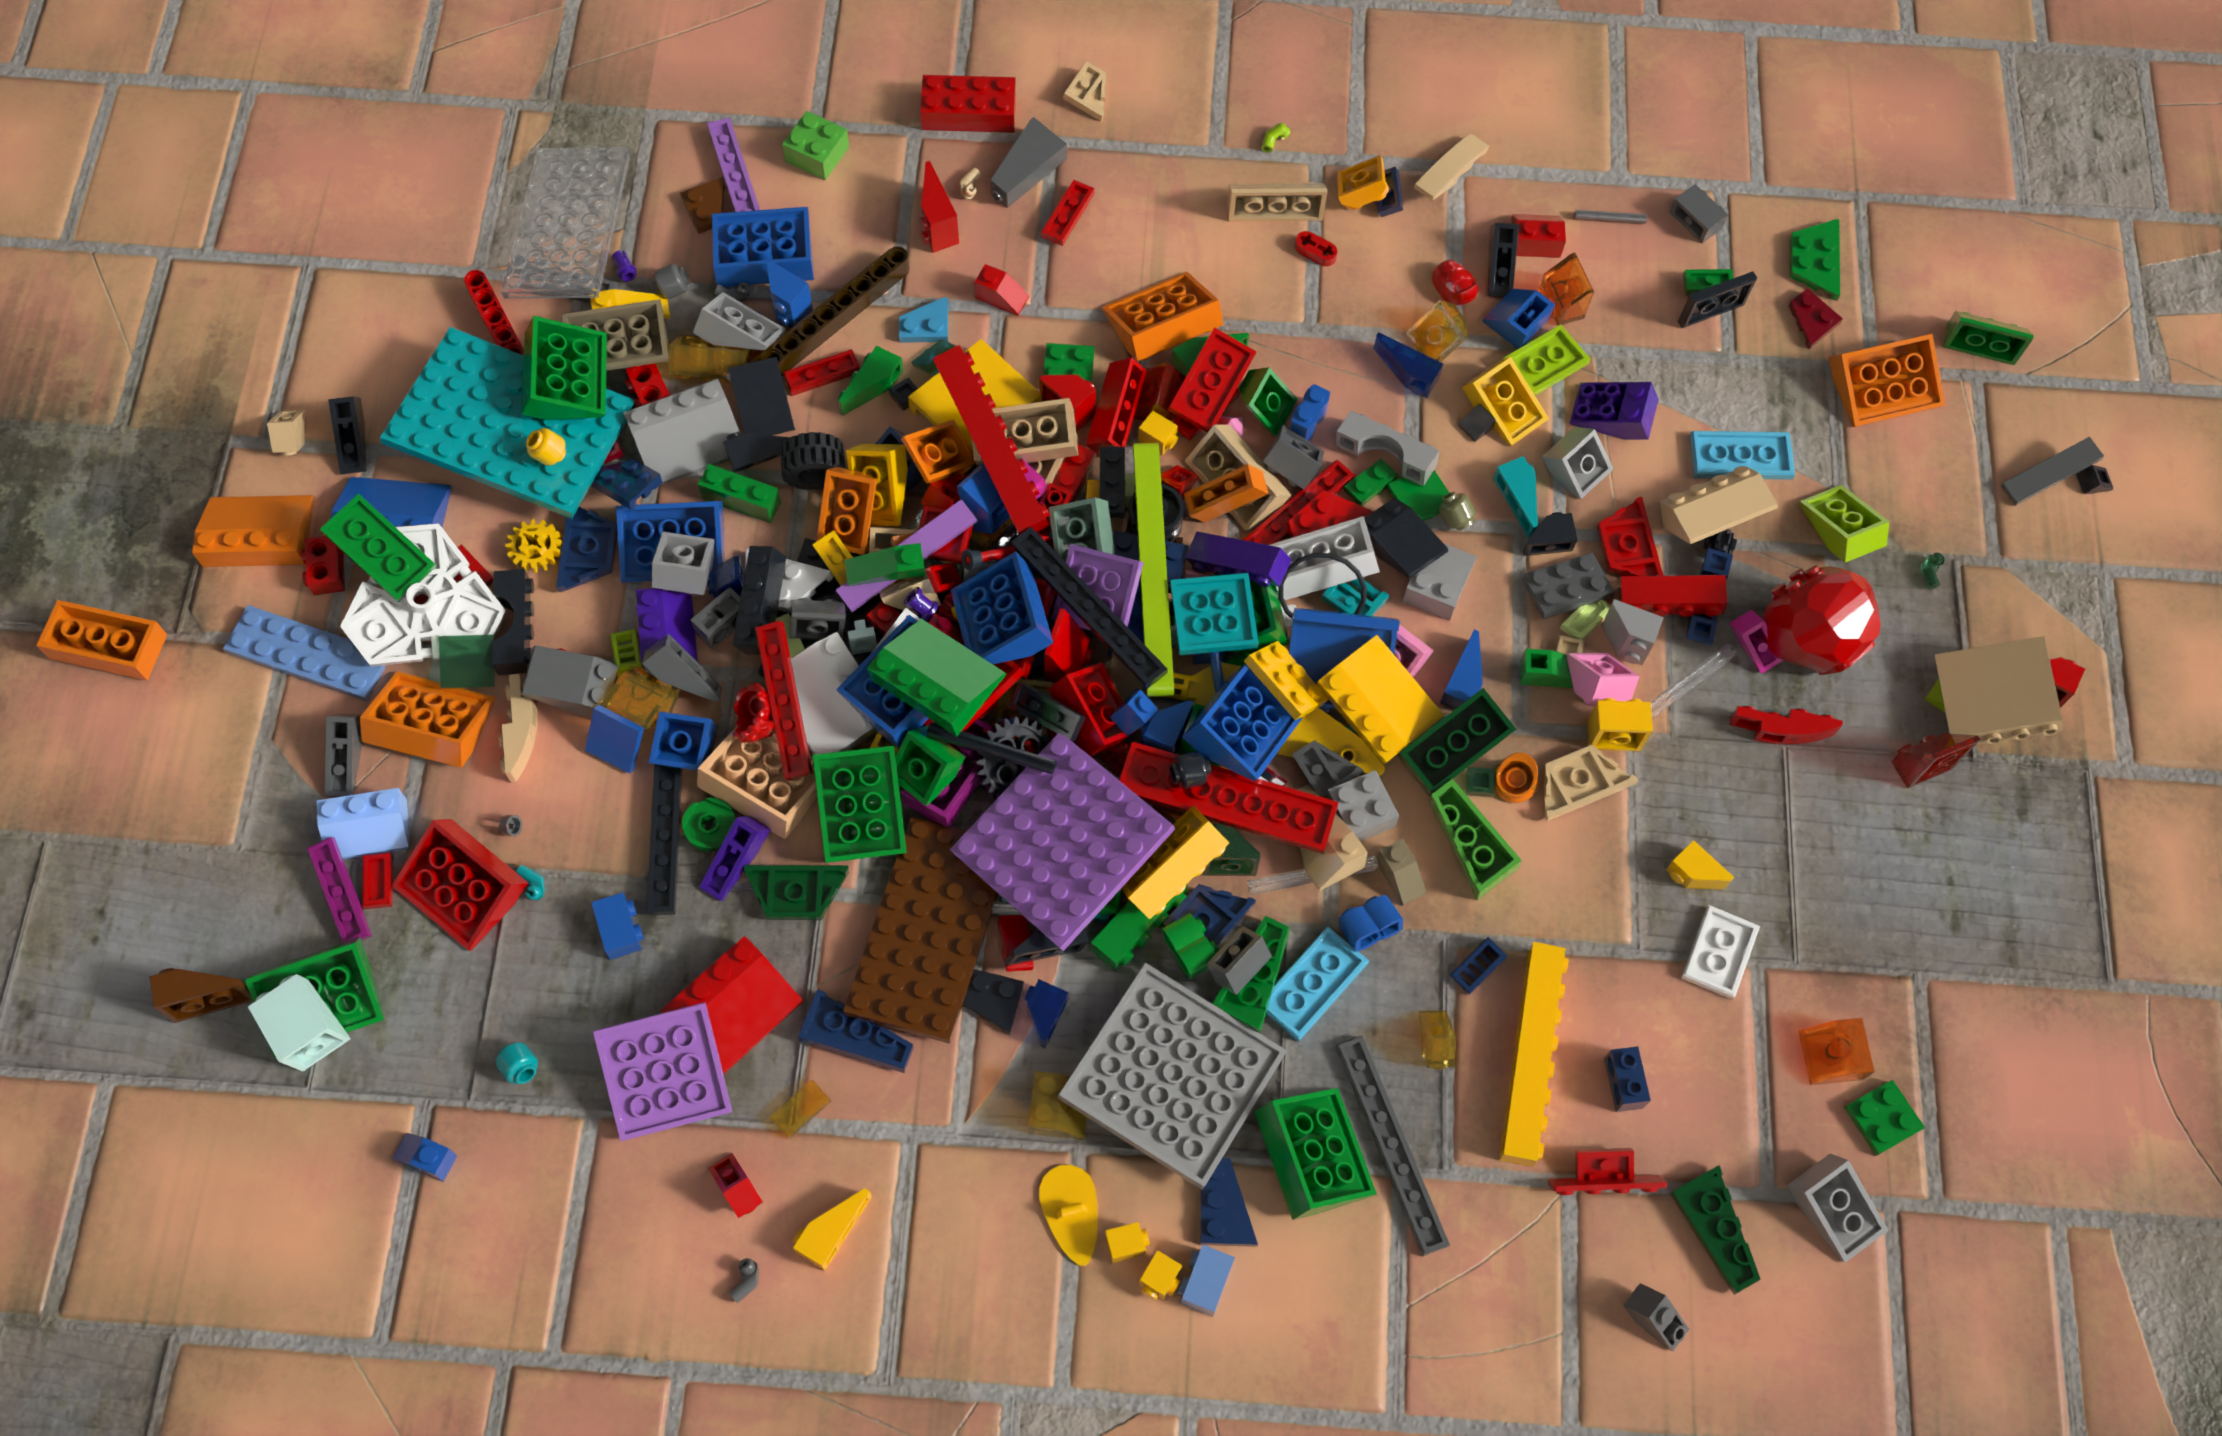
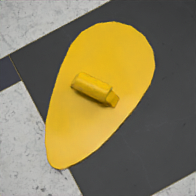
(1071, 1211)

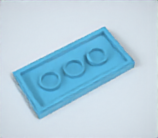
(1723, 451)
(1314, 983)

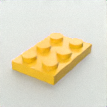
(1286, 680)

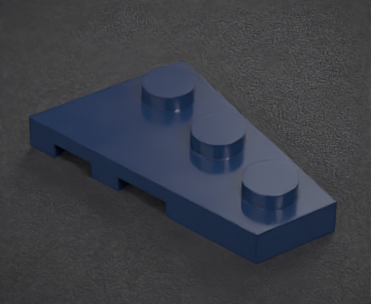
(1224, 1210)

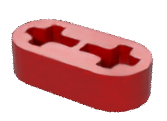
(1316, 248)

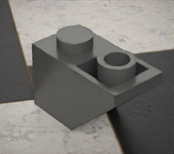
(1656, 1316)

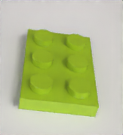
(1549, 359)

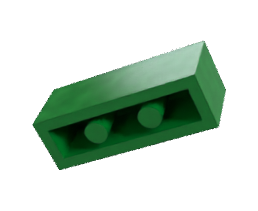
(739, 493)

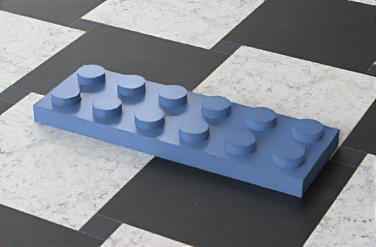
(302, 652)

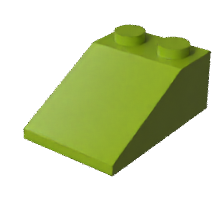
(1846, 523)

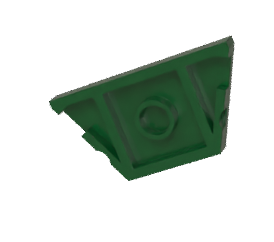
(796, 890)

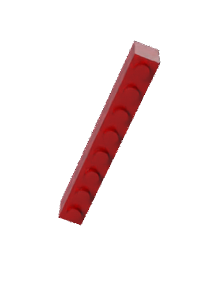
(991, 441)

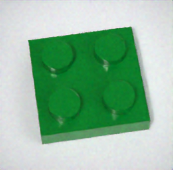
(1069, 360)
(1884, 1117)

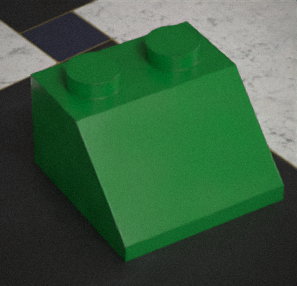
(926, 765)

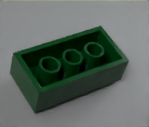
(1456, 742)

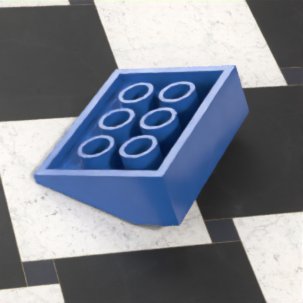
(751, 238)
(399, 501)
(642, 529)
(1002, 612)
(878, 706)
(1241, 725)

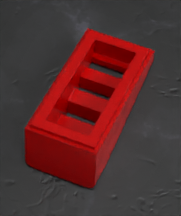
(943, 577)

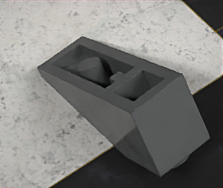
(677, 668)
(342, 753)

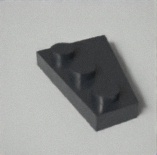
(994, 998)

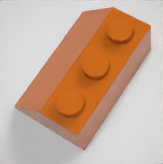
(847, 507)

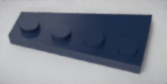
(849, 1036)

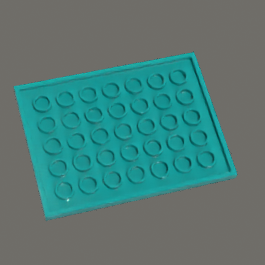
(471, 422)

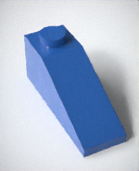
(1467, 675)

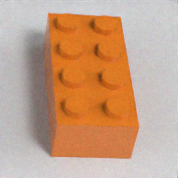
(102, 640)

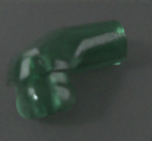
(1929, 569)

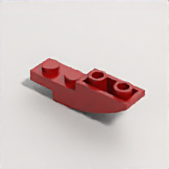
(1068, 481)
(1794, 728)

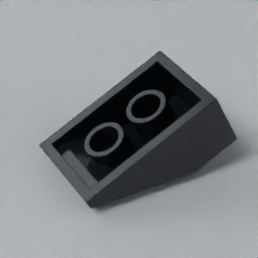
(1403, 538)

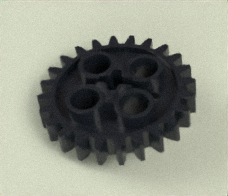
(991, 766)

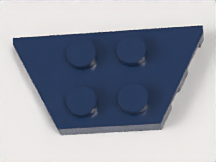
(627, 482)
(586, 549)
(1216, 909)

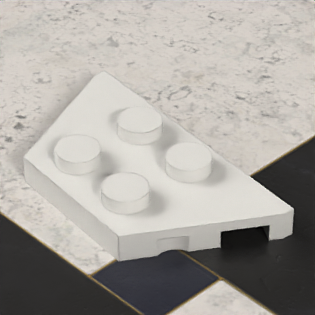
(799, 582)

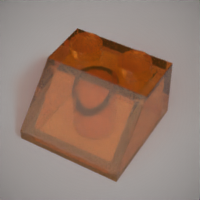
(1568, 289)
(1836, 1052)

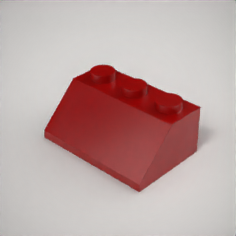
(1096, 697)

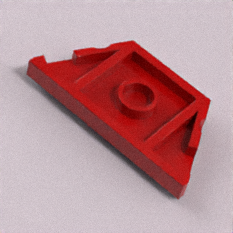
(1324, 512)
(1629, 542)

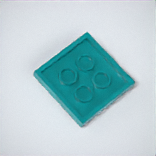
(1214, 614)

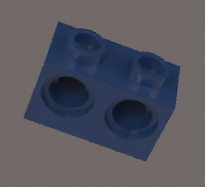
(1627, 1079)

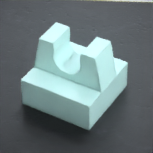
(862, 638)

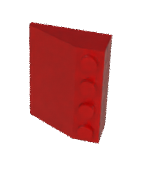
(458, 882)
(742, 1000)

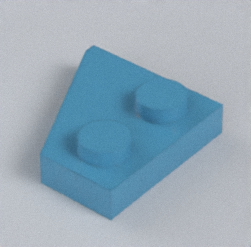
(925, 323)

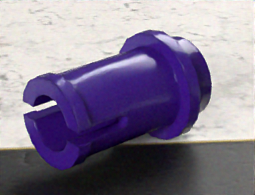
(625, 270)

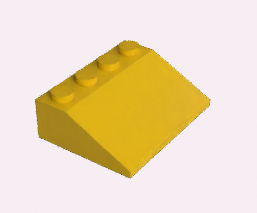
(1379, 699)

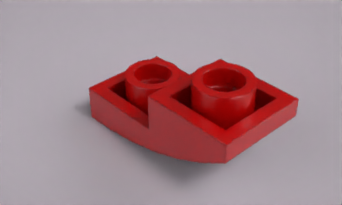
(1013, 932)

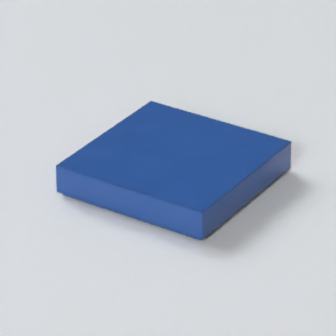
(614, 739)

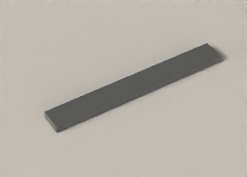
(1392, 1146)

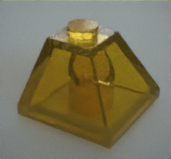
(1439, 331)

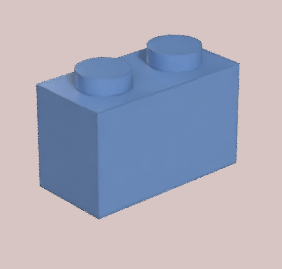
(1206, 1280)

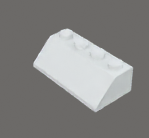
(1345, 540)

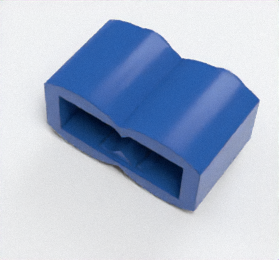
(1310, 412)
(1370, 922)

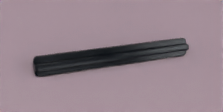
(993, 749)

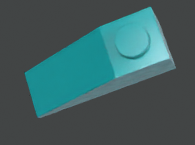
(1518, 486)

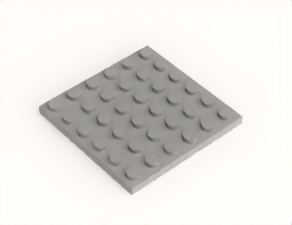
(1172, 1075)

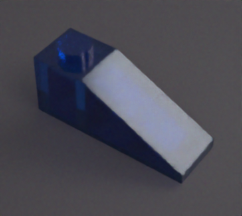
(1411, 367)

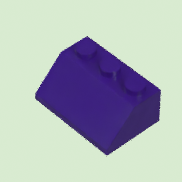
(665, 613)

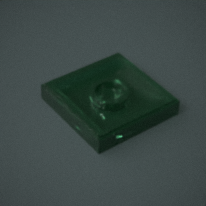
(466, 661)

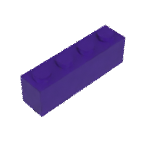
(1229, 556)

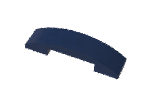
(1700, 626)

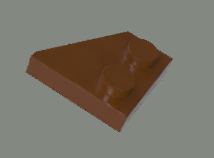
(703, 202)

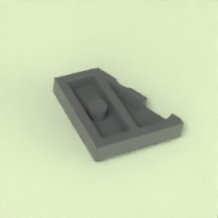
(1324, 767)

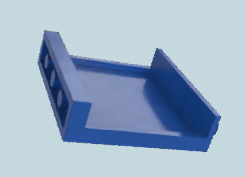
(1327, 638)

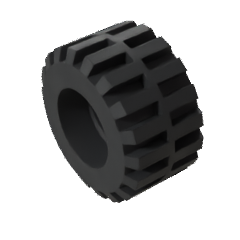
(808, 457)

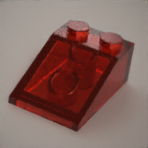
(1932, 757)

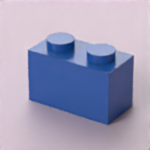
(617, 925)

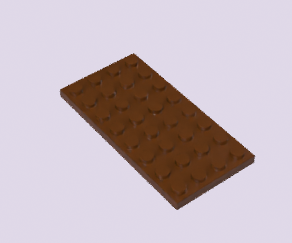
(923, 938)

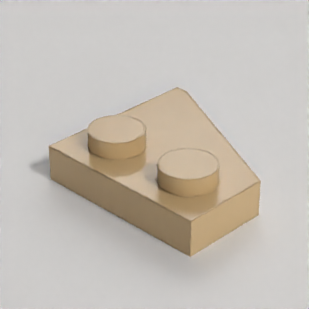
(1088, 91)

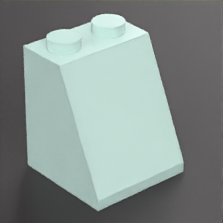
(297, 1023)

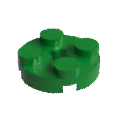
(705, 811)

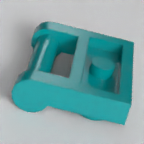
(1346, 599)

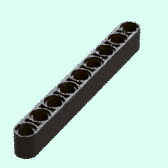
(838, 314)

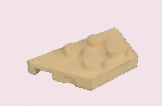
(1581, 780)

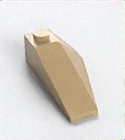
(1341, 857)

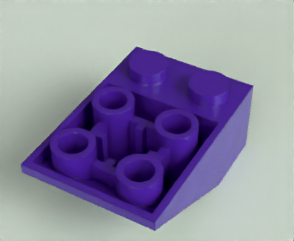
(1616, 408)

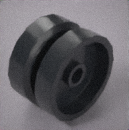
(1172, 513)

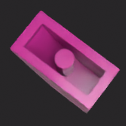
(1749, 634)

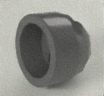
(507, 820)

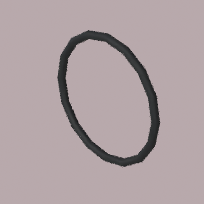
(1323, 555)

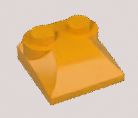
(1362, 183)

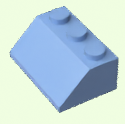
(365, 822)

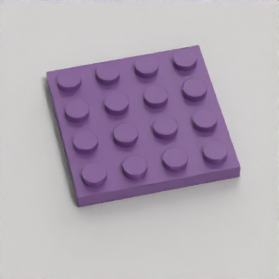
(662, 1071)

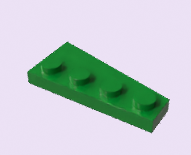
(1253, 999)

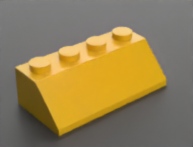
(1175, 863)

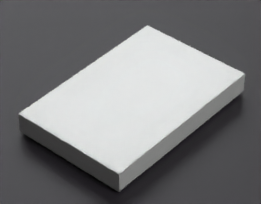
(1720, 952)

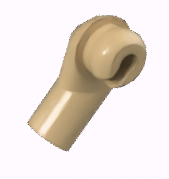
(966, 183)

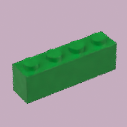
(1128, 931)

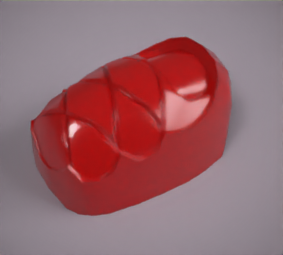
(1454, 283)

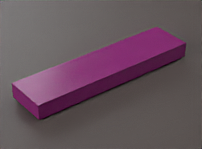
(338, 890)

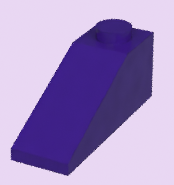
(737, 850)

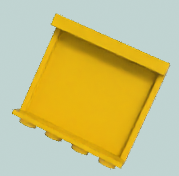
(1001, 381)

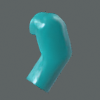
(535, 882)

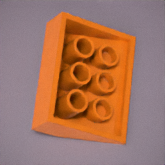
(1164, 315)
(1888, 380)
(253, 531)
(426, 720)

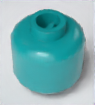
(517, 1063)

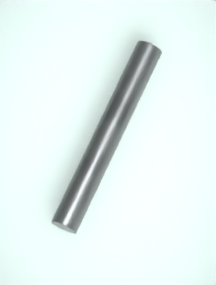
(1610, 216)

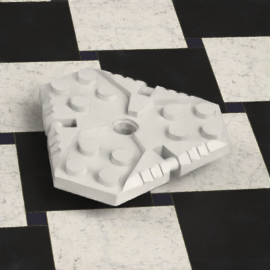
(393, 630)

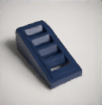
(1492, 948)

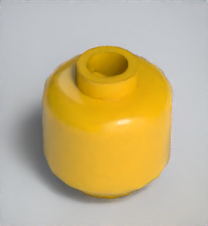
(545, 446)

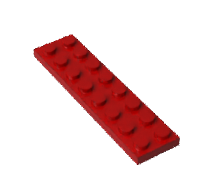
(1233, 800)

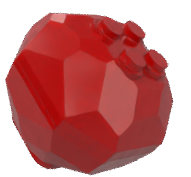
(1822, 619)

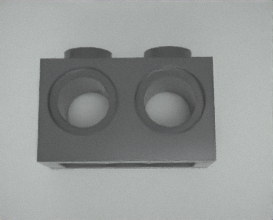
(717, 618)

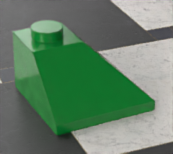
(1267, 398)

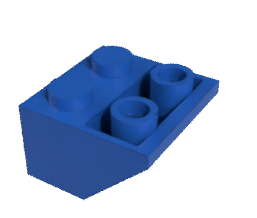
(1519, 315)
(983, 500)

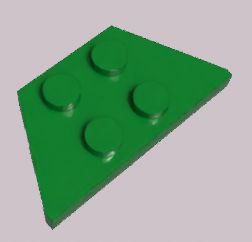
(1817, 257)

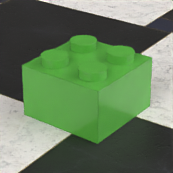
(815, 145)

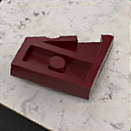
(1813, 317)

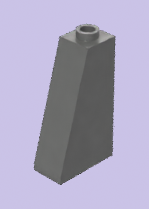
(1027, 163)

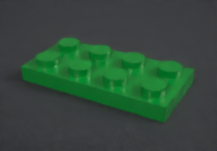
(377, 547)

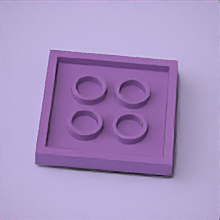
(1109, 576)

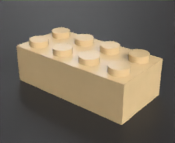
(1039, 430)

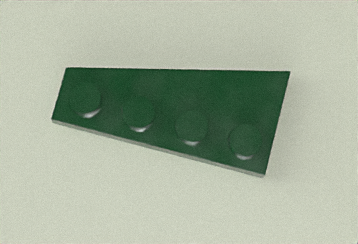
(1712, 1218)

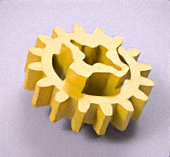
(531, 555)

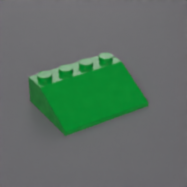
(563, 371)
(935, 675)
(859, 804)
(340, 978)
(1314, 1152)

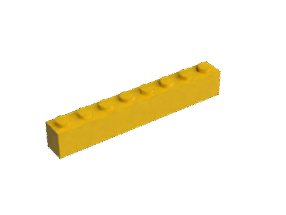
(1533, 1054)

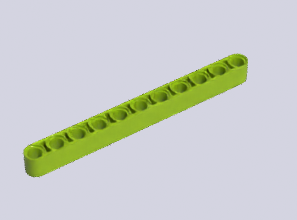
(1153, 554)

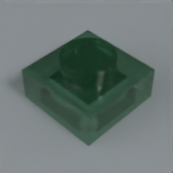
(1480, 782)

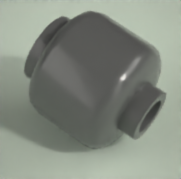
(671, 281)

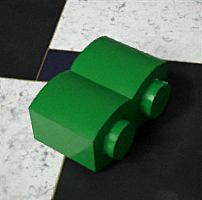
(1189, 945)

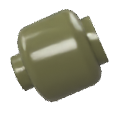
(1457, 510)

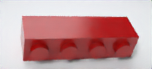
(1116, 405)
(1675, 594)

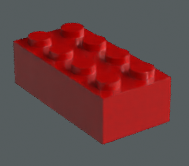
(968, 103)

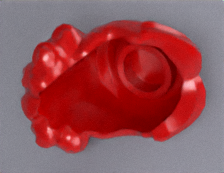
(753, 714)

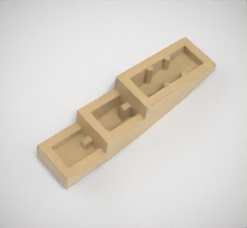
(1451, 166)

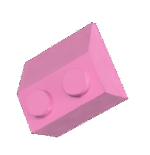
(1411, 651)
(1600, 677)

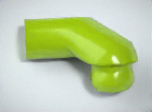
(1279, 130)

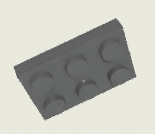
(1568, 585)

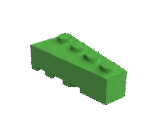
(1475, 842)

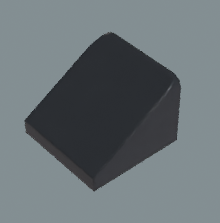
(1477, 423)
(2094, 480)

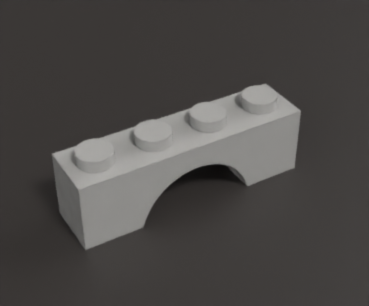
(1363, 434)

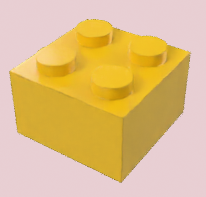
(1620, 725)

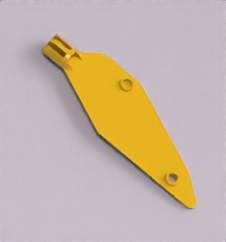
(1313, 726)

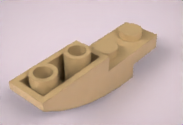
(520, 732)

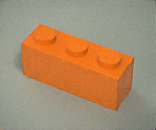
(1226, 493)

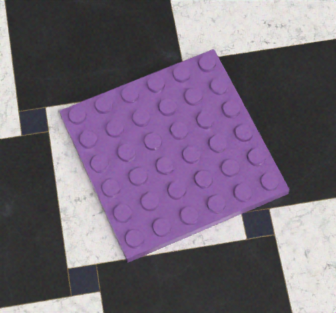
(1062, 841)

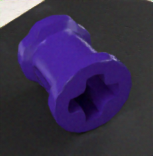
(920, 603)

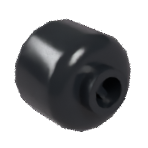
(1189, 770)

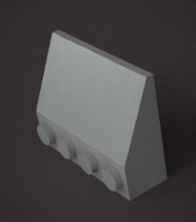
(683, 431)

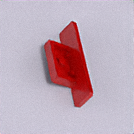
(1605, 1170)

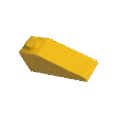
(622, 297)
(827, 1232)

